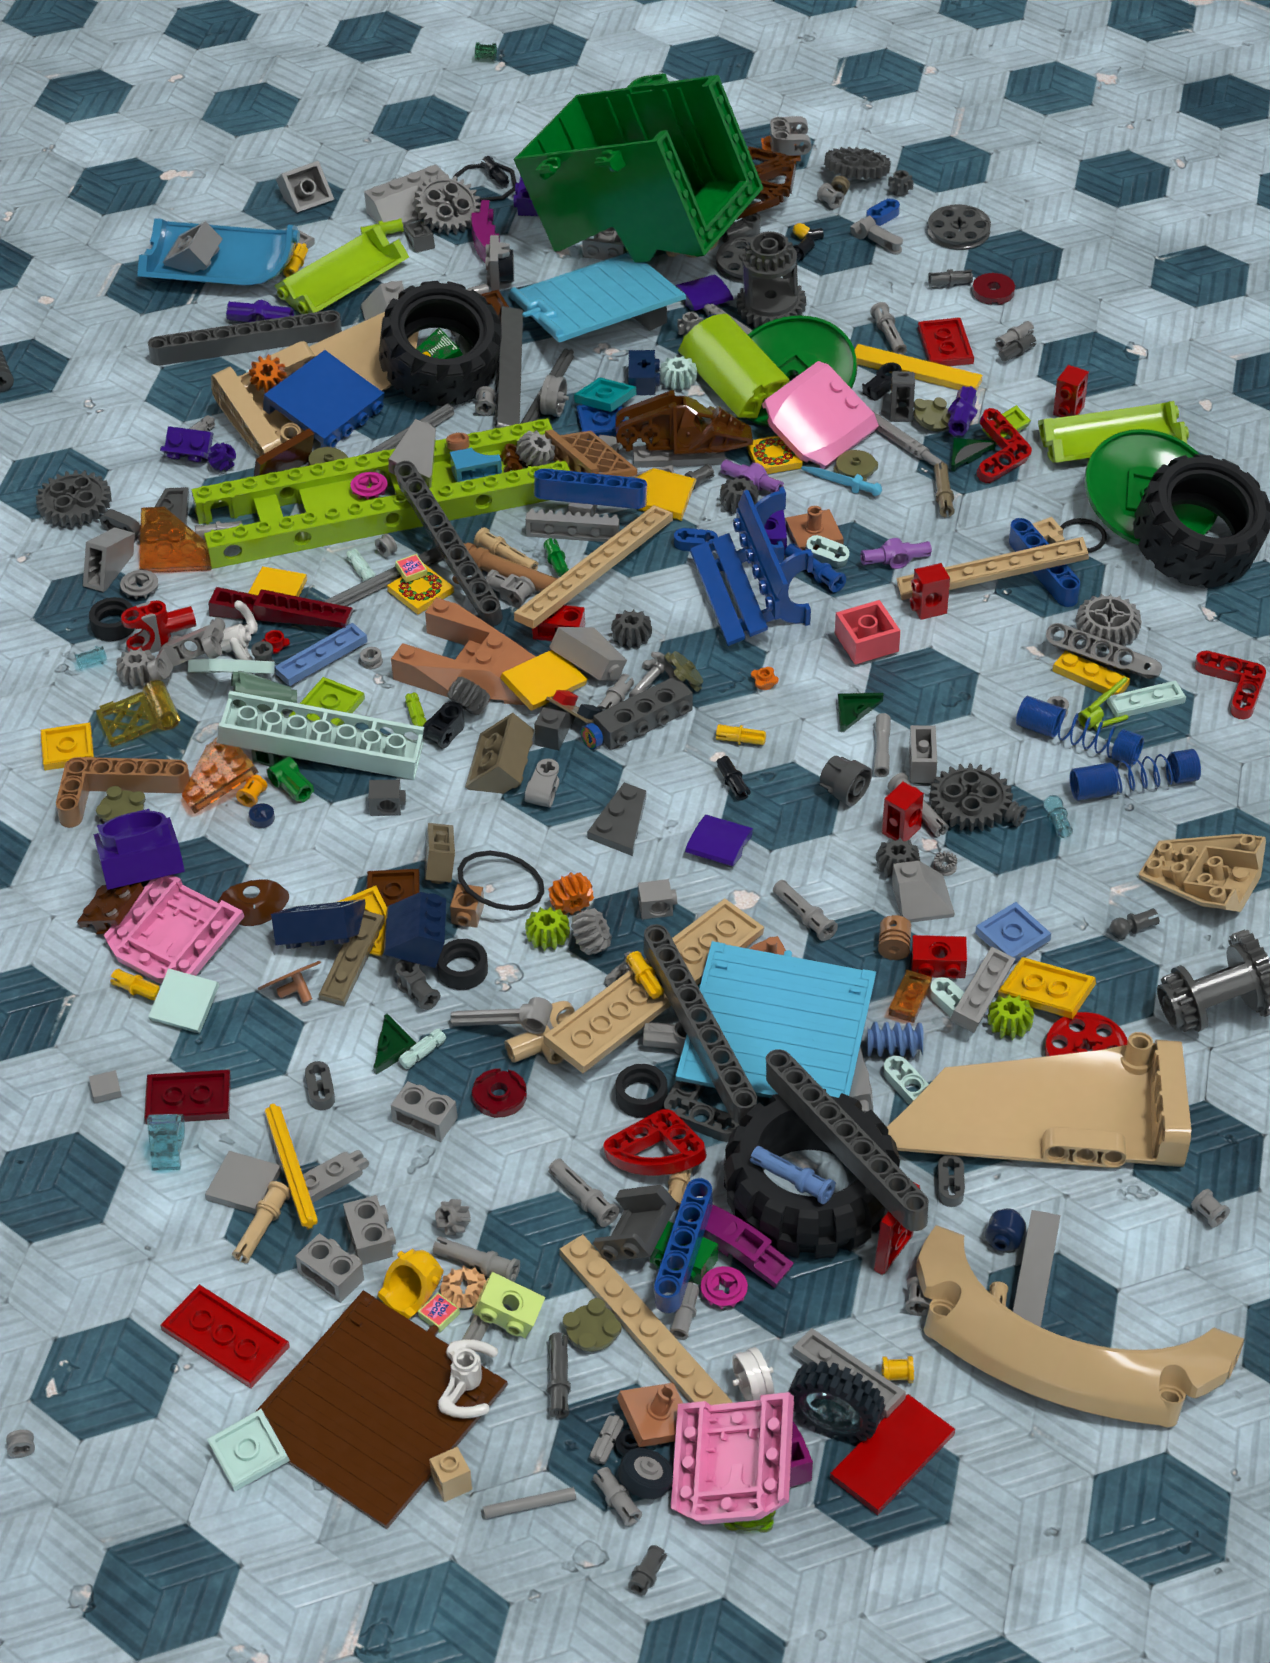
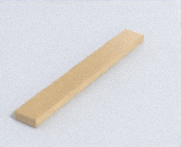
(1007, 565)

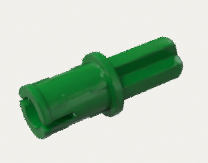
(555, 556)

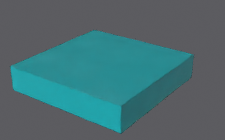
(605, 394)

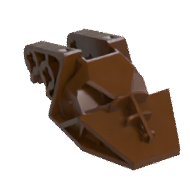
(680, 426)

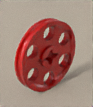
(1088, 1037)

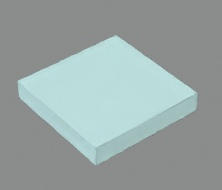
(184, 1001)
(248, 1450)

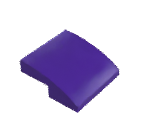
(705, 291)
(719, 840)

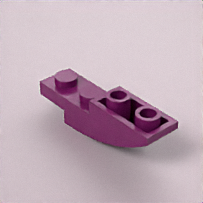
(482, 228)
(746, 1245)

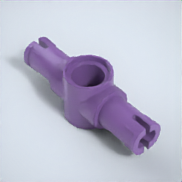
(753, 472)
(896, 553)

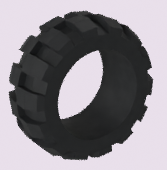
(791, 1219)

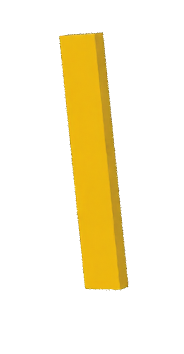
(923, 370)

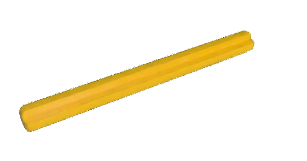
(291, 1166)

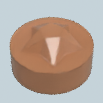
(457, 441)

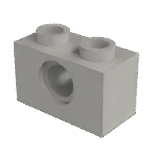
(922, 754)

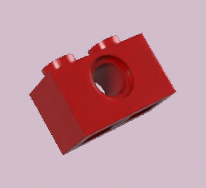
(930, 591)
(902, 812)
(939, 956)

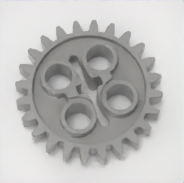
(446, 204)

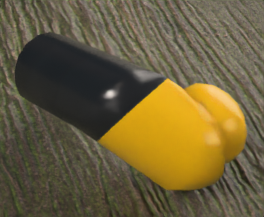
(803, 231)

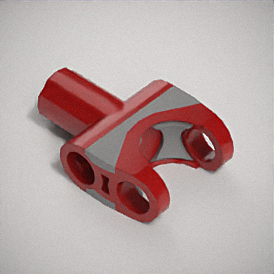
(155, 624)

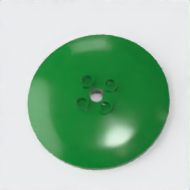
(800, 342)
(1121, 473)

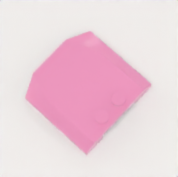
(819, 415)
(171, 929)
(732, 1459)

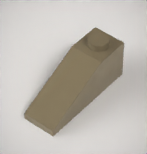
(439, 853)

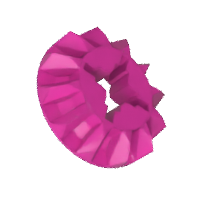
(361, 482)
(730, 1278)

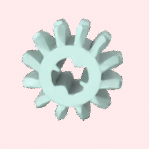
(678, 373)

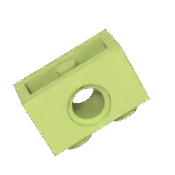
(523, 1302)

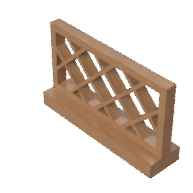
(589, 455)

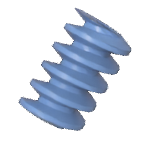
(895, 1039)

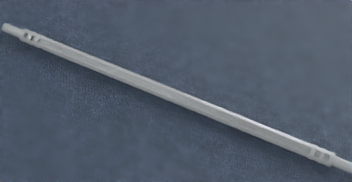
(884, 427)

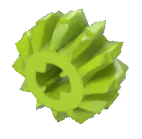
(547, 928)
(1010, 1016)

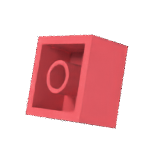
(867, 632)

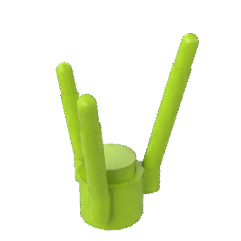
(1096, 713)

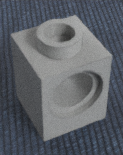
(656, 899)

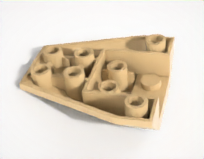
(1208, 869)

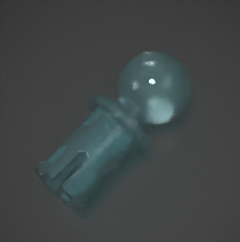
(1057, 815)

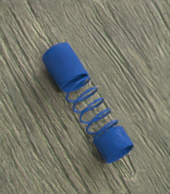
(1048, 718)
(1103, 778)

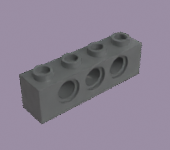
(644, 712)

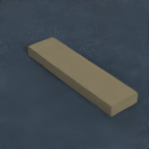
(351, 960)

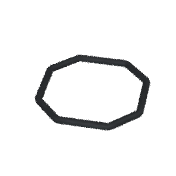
(495, 197)

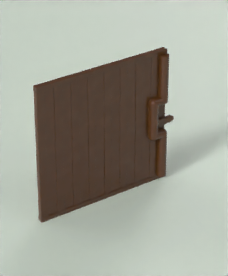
(367, 1410)

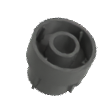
(845, 779)

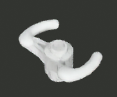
(238, 636)
(466, 1376)

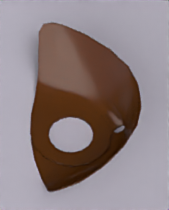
(270, 900)

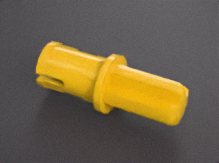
(297, 260)
(740, 734)
(644, 974)
(135, 984)

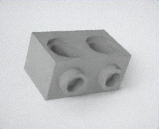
(424, 1111)
(365, 1231)
(327, 1271)

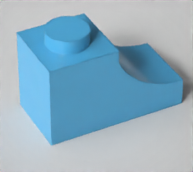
(469, 465)

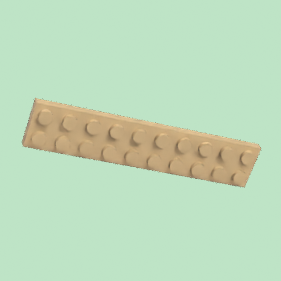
(626, 1005)

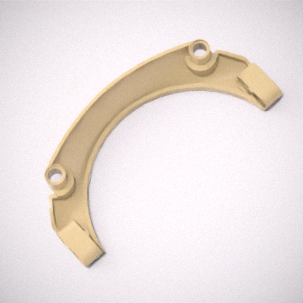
(1075, 1374)

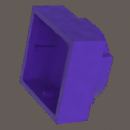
(137, 848)

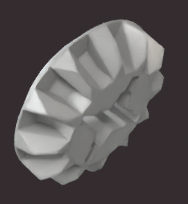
(144, 577)

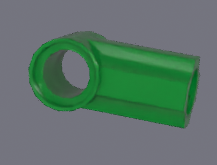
(287, 775)

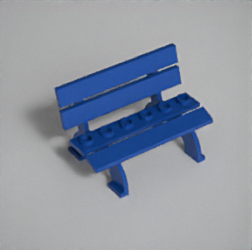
(765, 560)

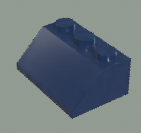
(318, 923)
(416, 929)

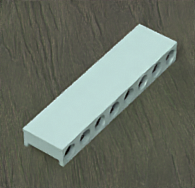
(321, 739)

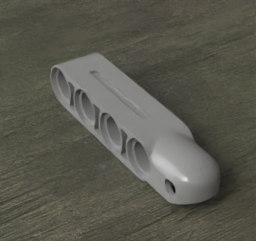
(1138, 665)

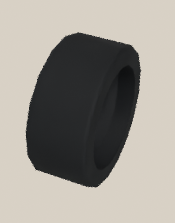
(105, 608)
(462, 979)
(641, 1073)

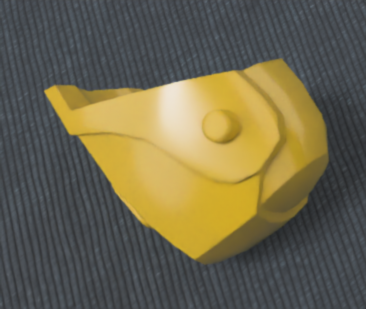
(410, 1281)

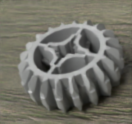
(1109, 619)

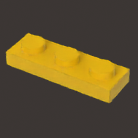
(1088, 673)

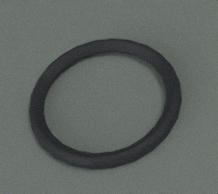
(1093, 523)

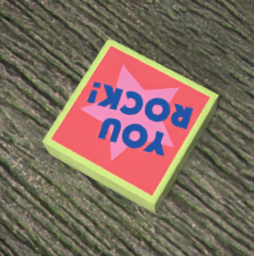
(411, 568)
(438, 1312)

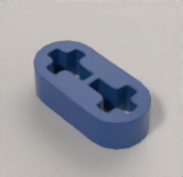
(884, 211)
(693, 538)

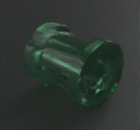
(485, 51)

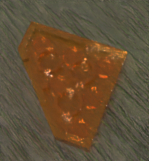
(170, 544)
(217, 773)

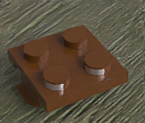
(109, 907)

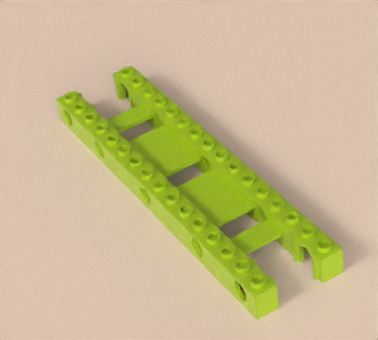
(339, 516)

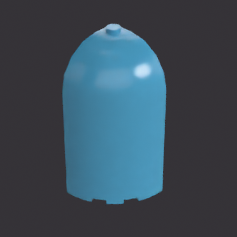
(244, 254)

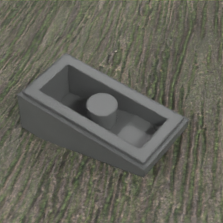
(419, 236)

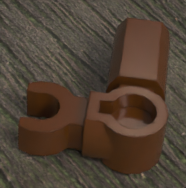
(511, 459)

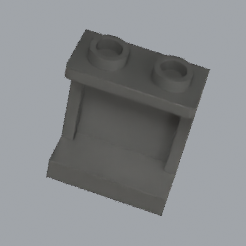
(640, 1225)

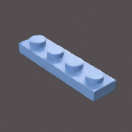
(320, 654)

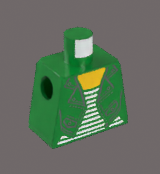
(439, 346)

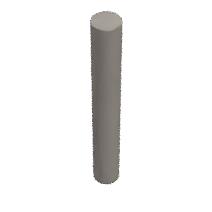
(529, 1502)

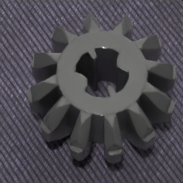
(732, 491)
(631, 628)
(469, 695)
(895, 852)

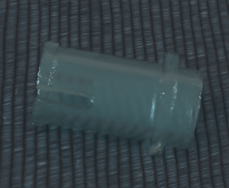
(91, 657)

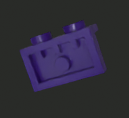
(187, 443)

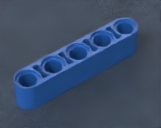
(590, 488)
(1058, 580)
(683, 1256)

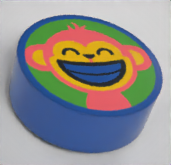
(591, 736)

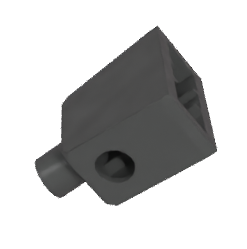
(902, 391)

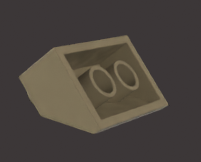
(501, 756)

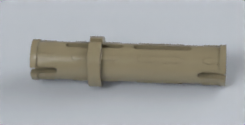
(944, 493)

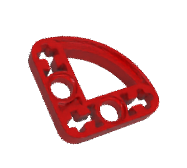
(623, 1156)

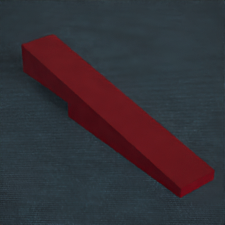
(279, 608)

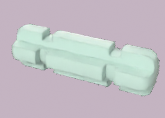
(359, 564)
(422, 1048)

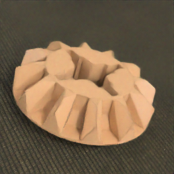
(452, 1291)

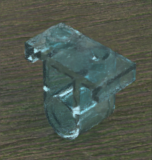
(166, 1140)

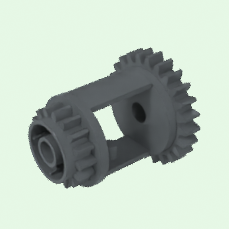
(770, 297)
(1247, 975)

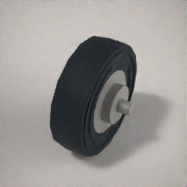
(645, 1473)

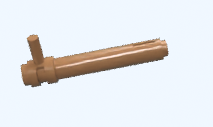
(487, 561)

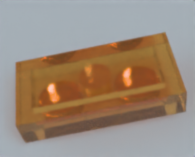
(910, 996)

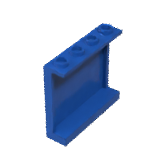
(325, 399)

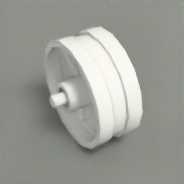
(752, 1374)

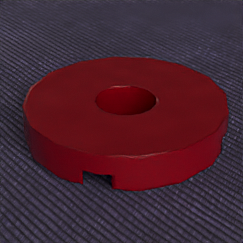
(984, 286)
(502, 1105)

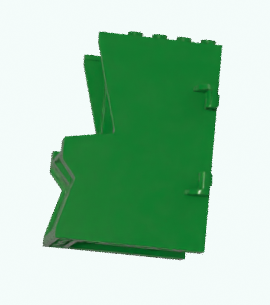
(643, 159)

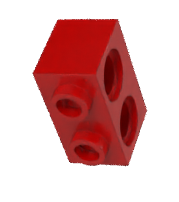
(1070, 392)
(564, 617)

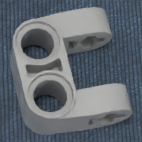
(785, 137)

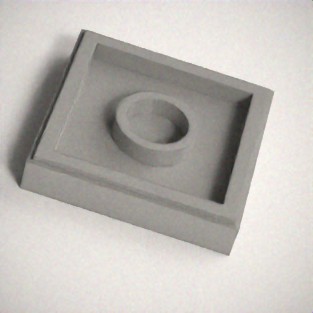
(242, 1181)

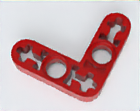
(1008, 447)
(1245, 679)

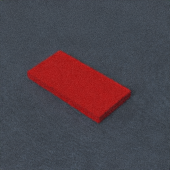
(225, 1336)
(893, 1456)

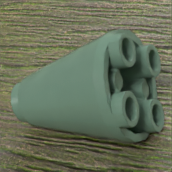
(255, 685)

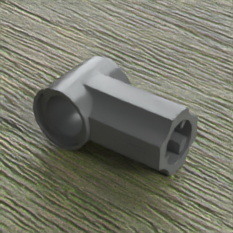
(746, 227)

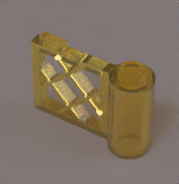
(158, 710)

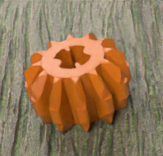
(268, 365)
(571, 893)

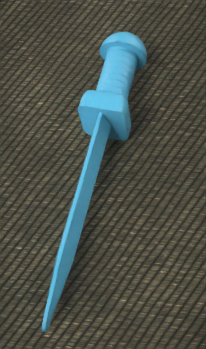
(856, 483)

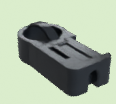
(880, 383)

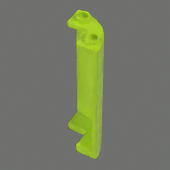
(341, 271)
(732, 364)
(1081, 434)

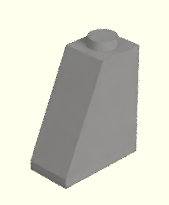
(418, 448)
(107, 557)
(589, 651)

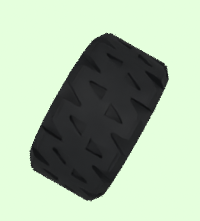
(444, 307)
(1214, 486)

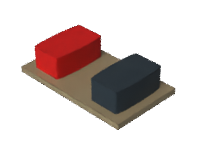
(567, 701)

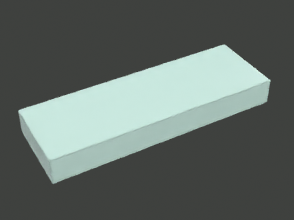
(1146, 699)

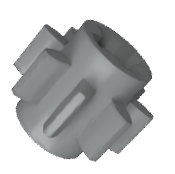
(687, 322)
(452, 1217)

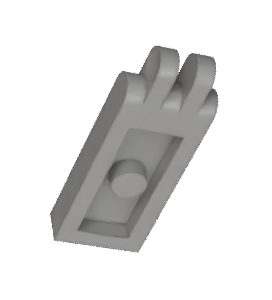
(334, 1174)

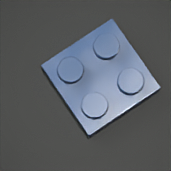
(1013, 932)

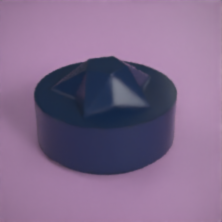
(261, 815)

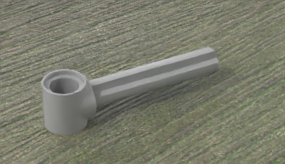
(531, 1016)

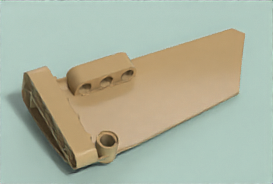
(244, 404)
(1058, 1108)

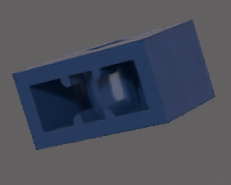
(642, 371)

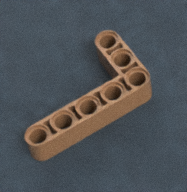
(129, 774)

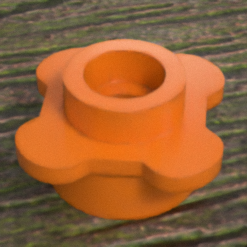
(764, 678)

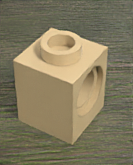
(451, 1474)

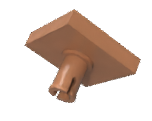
(813, 523)
(651, 1413)

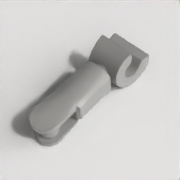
(877, 234)

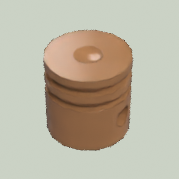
(895, 940)

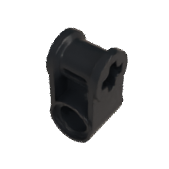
(445, 724)

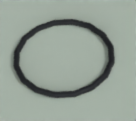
(493, 904)

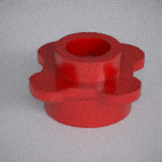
(277, 640)

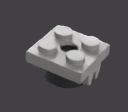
(499, 264)

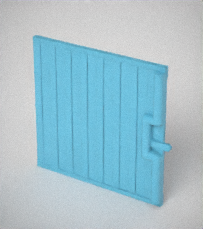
(595, 296)
(786, 1005)

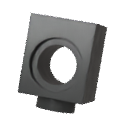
(386, 797)

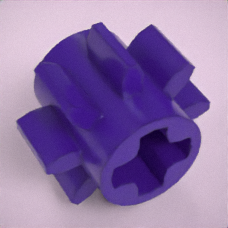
(222, 456)

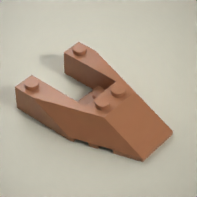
(480, 661)

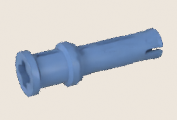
(803, 1179)

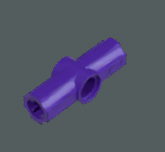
(254, 312)
(962, 411)

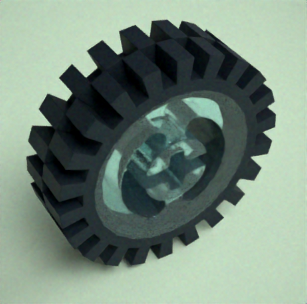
(836, 1401)

